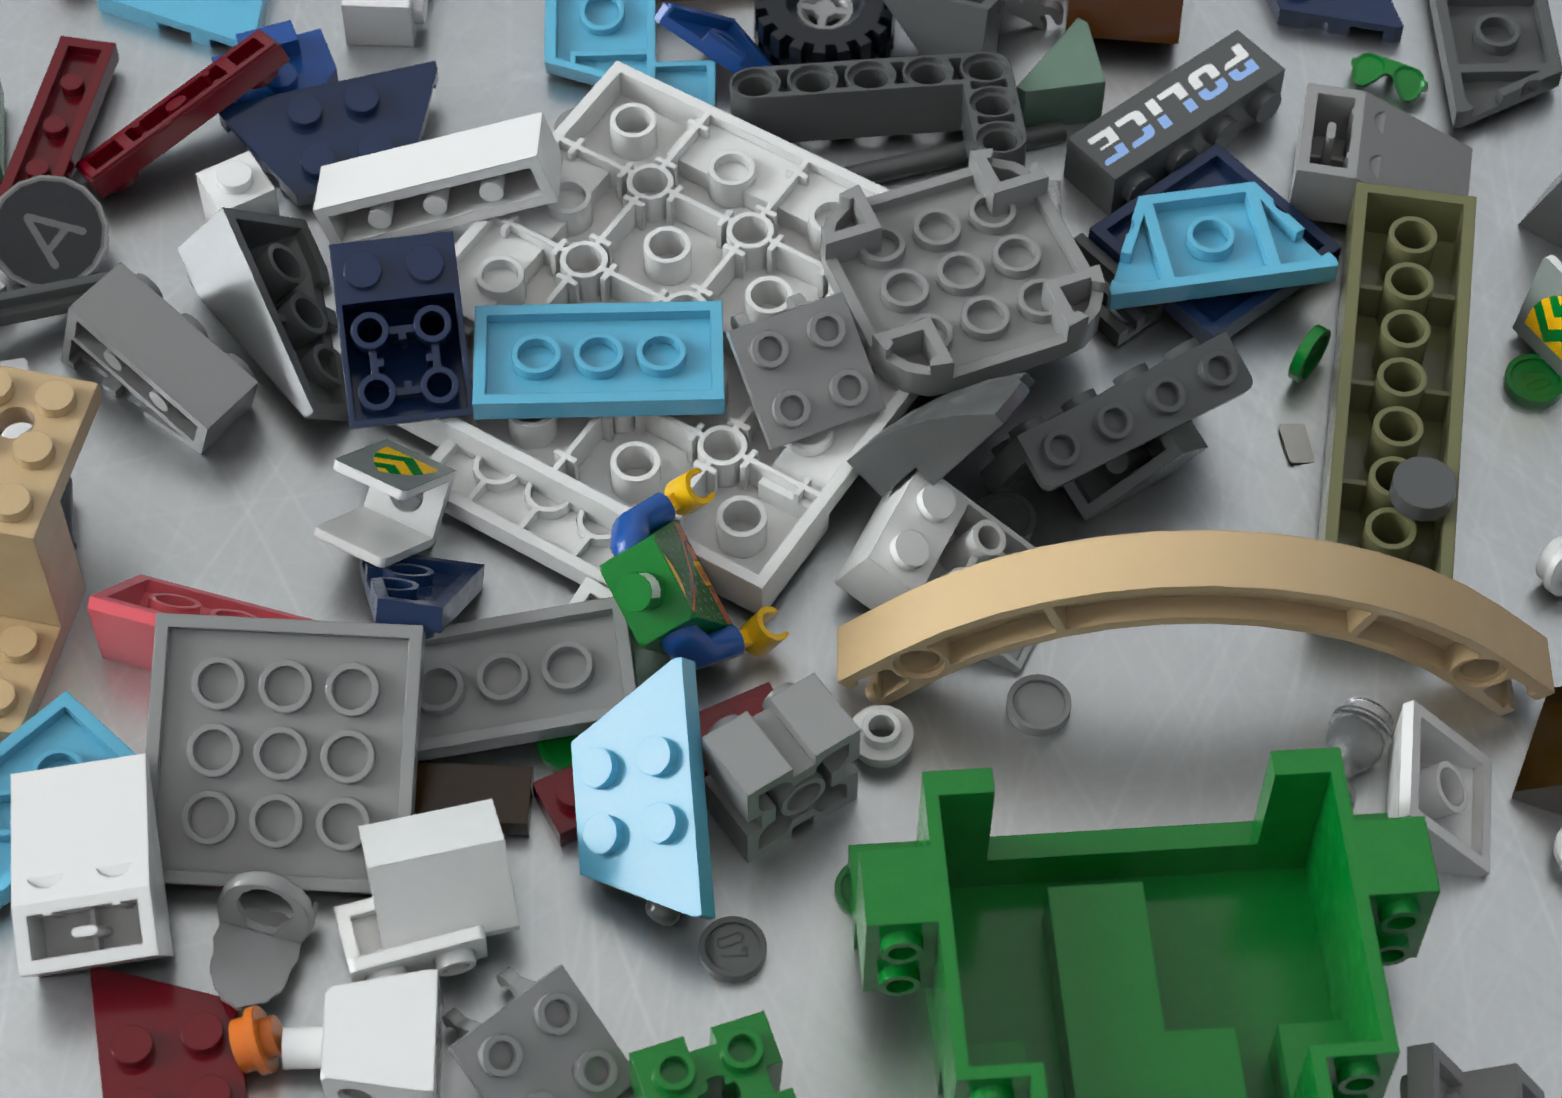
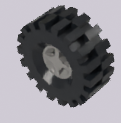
(823, 30)

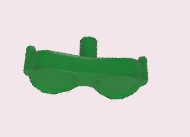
(1407, 80)

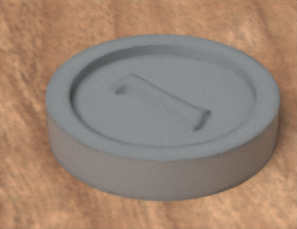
(1038, 705)

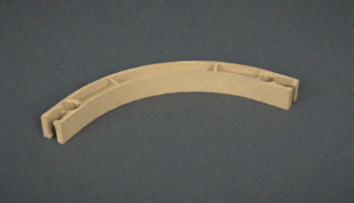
(1195, 580)

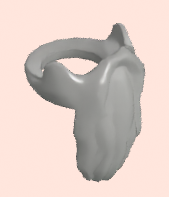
(257, 946)

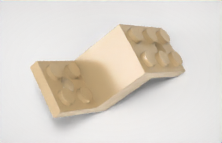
(37, 556)

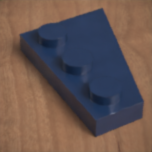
(421, 591)

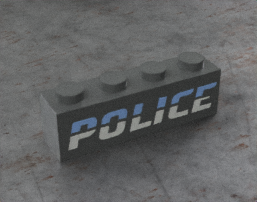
(1174, 121)

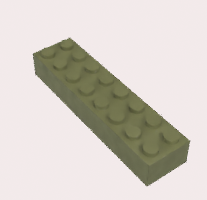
(1398, 366)

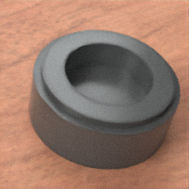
(1423, 489)

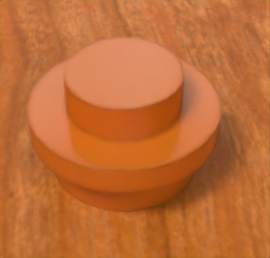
(256, 1041)

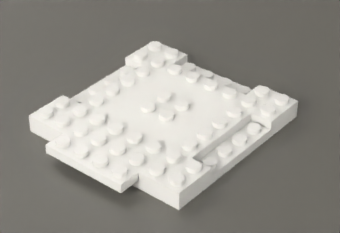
(658, 208)

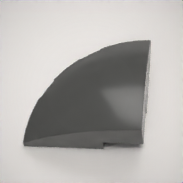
(940, 432)

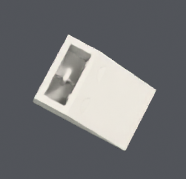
(923, 535)
(86, 868)

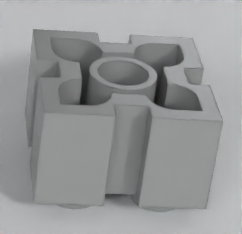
(780, 765)

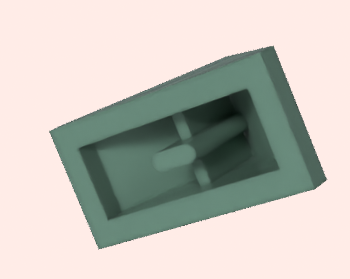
(1065, 81)

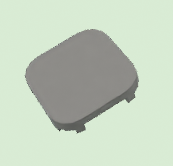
(961, 276)

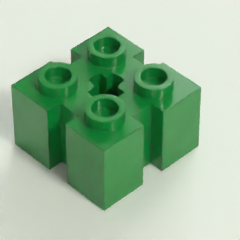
(736, 1064)

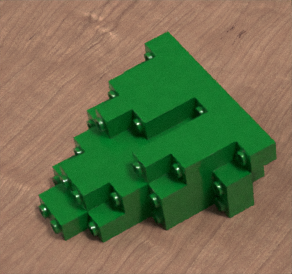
(1151, 952)

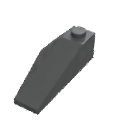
(267, 290)

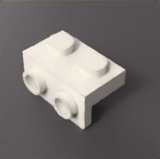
(367, 960)

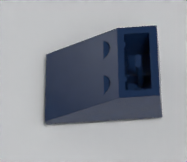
(401, 330)

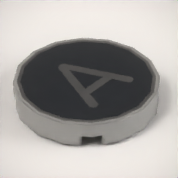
(51, 231)

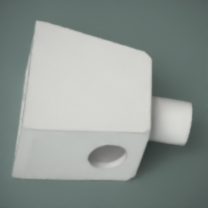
(375, 1038)

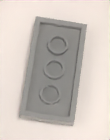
(524, 677)

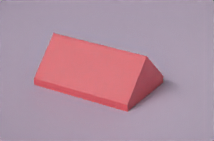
(127, 612)

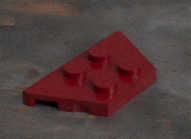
(162, 1040)

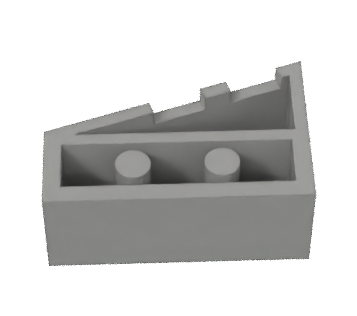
(158, 357)

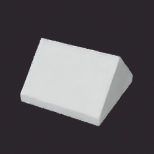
(1449, 783)
(439, 874)

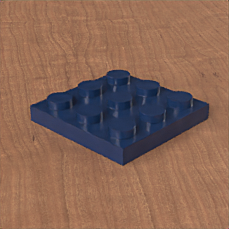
(1218, 314)

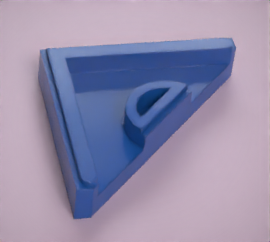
(713, 35)

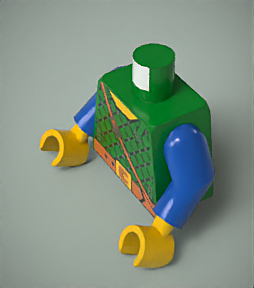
(667, 589)

